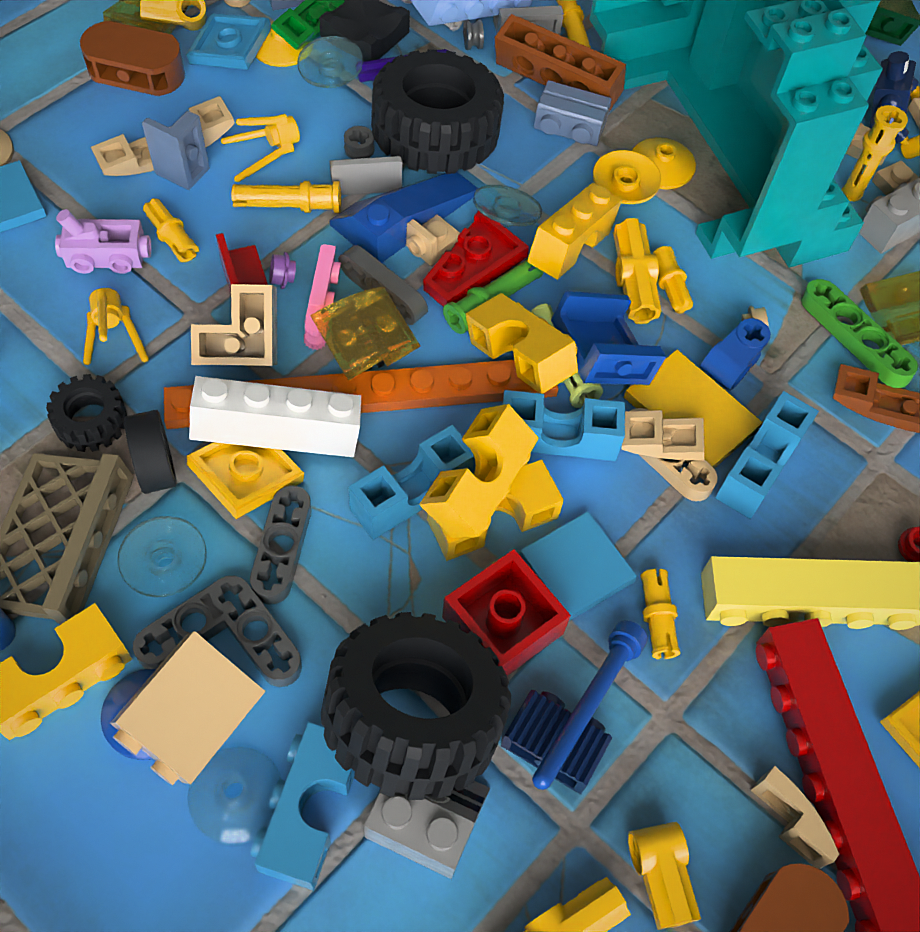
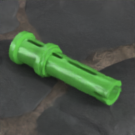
(505, 284)

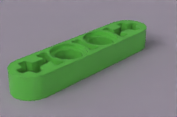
(891, 360)

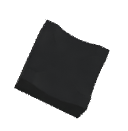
(368, 24)

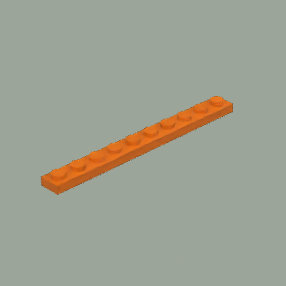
(390, 388)

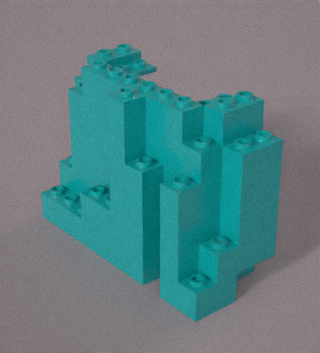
(772, 96)

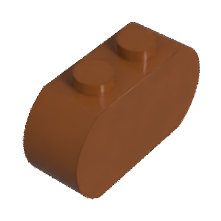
(133, 58)
(795, 901)

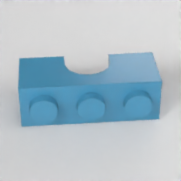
(590, 432)
(766, 455)
(387, 500)
(290, 846)

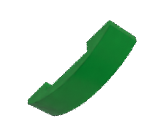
(302, 24)

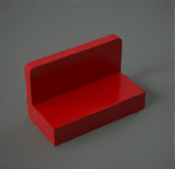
(241, 264)

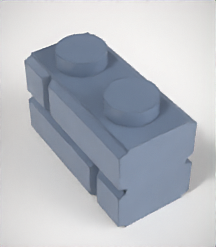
(572, 113)

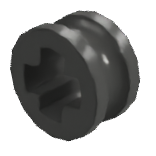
(473, 34)
(353, 148)

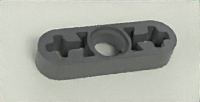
(371, 273)
(286, 561)

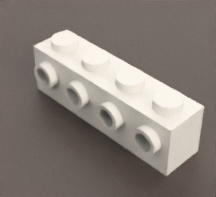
(274, 416)

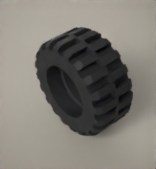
(436, 111)
(404, 750)

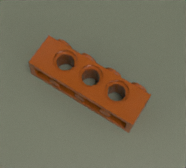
(551, 57)

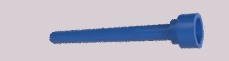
(625, 644)

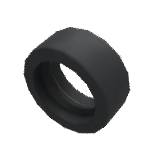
(150, 451)

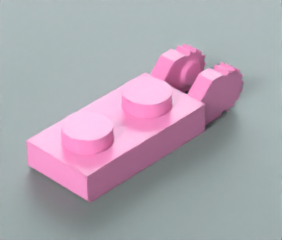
(326, 273)

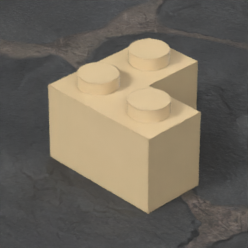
(251, 336)

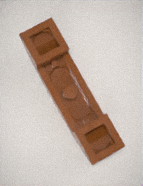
(888, 405)

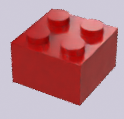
(508, 611)

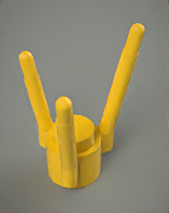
(279, 131)
(106, 313)

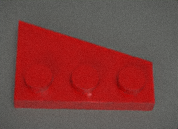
(475, 260)

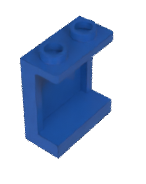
(603, 340)

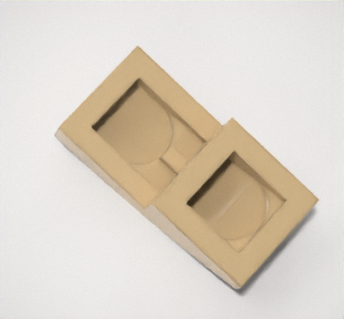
(663, 438)
(805, 828)

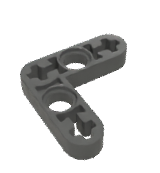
(219, 617)

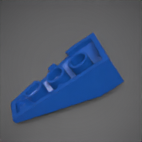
(382, 220)

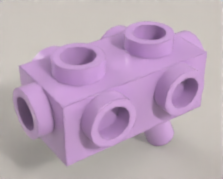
(101, 243)

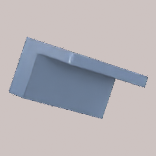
(177, 151)

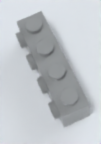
(893, 217)

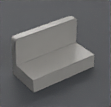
(545, 16)
(367, 174)

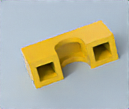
(580, 221)
(539, 350)
(465, 500)
(530, 502)
(89, 655)

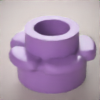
(282, 270)

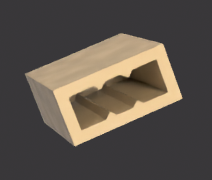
(186, 710)

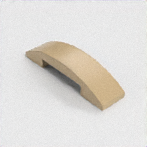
(122, 158)

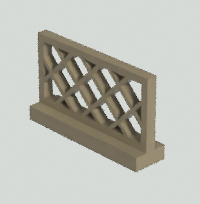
(84, 538)

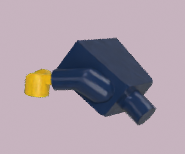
(894, 89)

